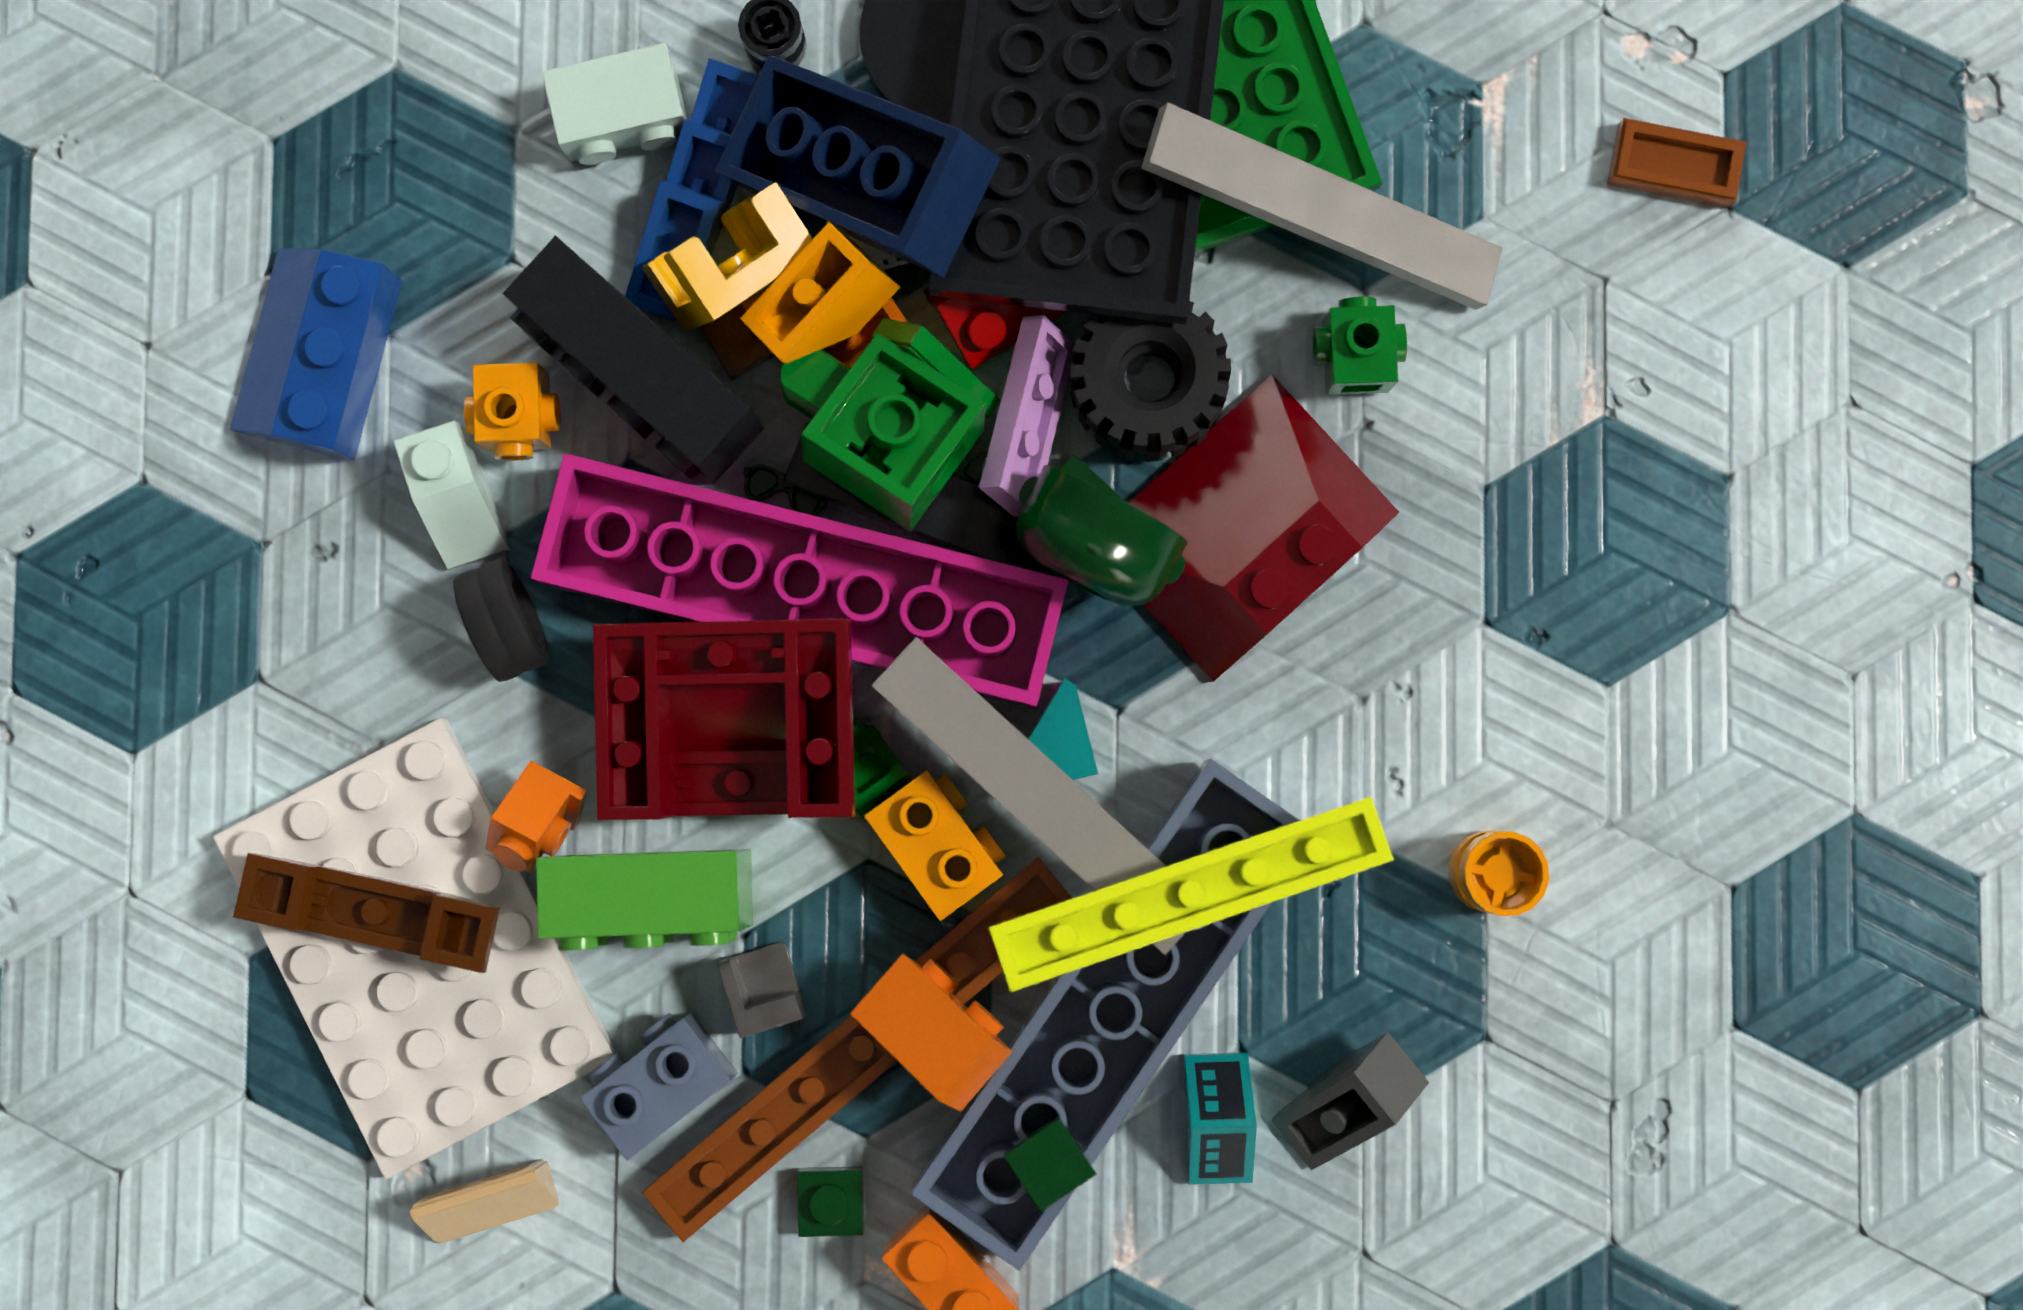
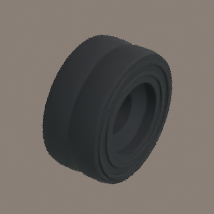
(501, 620)

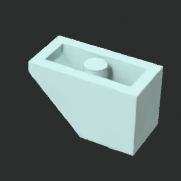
(452, 493)

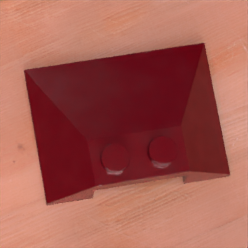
(1265, 523)
(724, 719)

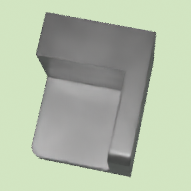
(762, 989)

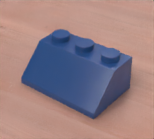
(317, 351)

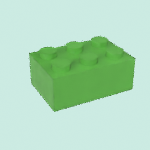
(644, 897)

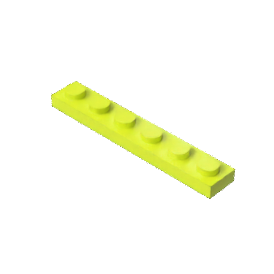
(1191, 894)

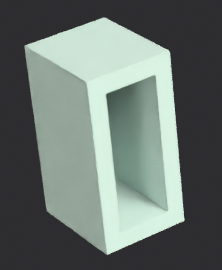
(616, 104)

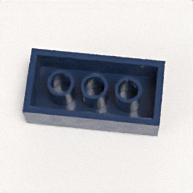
(859, 164)

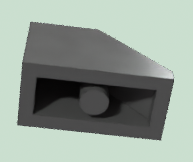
(1351, 1102)

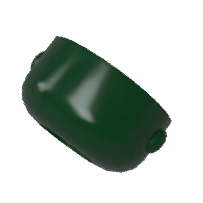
(1097, 538)

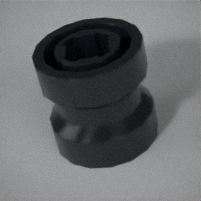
(773, 40)

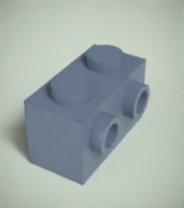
(658, 1085)

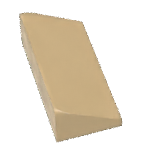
(486, 1202)

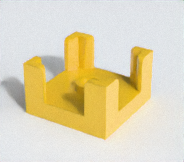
(768, 242)

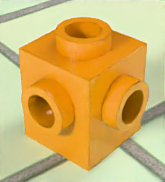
(501, 391)

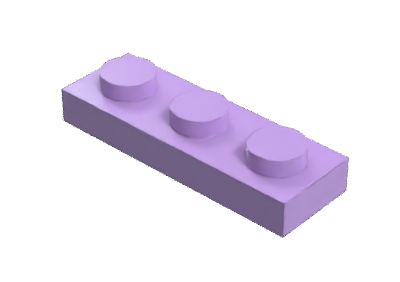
(1027, 410)

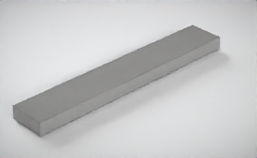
(1321, 206)
(1014, 772)

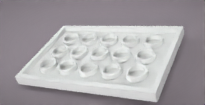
(409, 1040)

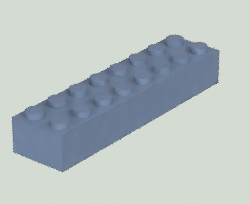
(1094, 1037)

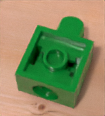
(883, 426)

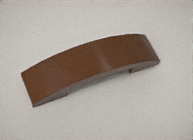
(367, 911)

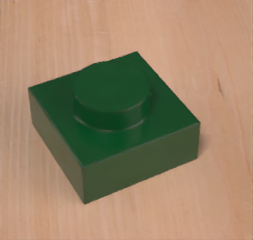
(830, 1201)

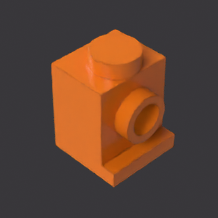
(534, 818)

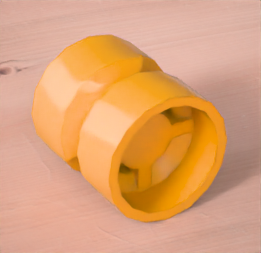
(1499, 872)

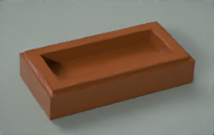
(1676, 162)

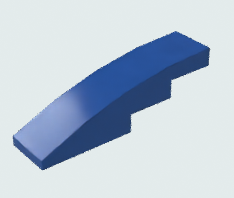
(693, 193)

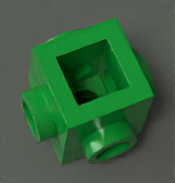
(1354, 368)

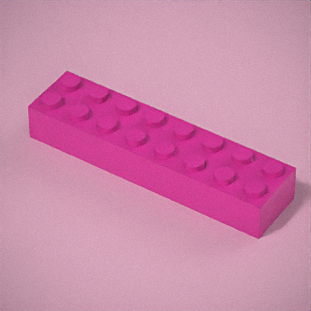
(745, 560)

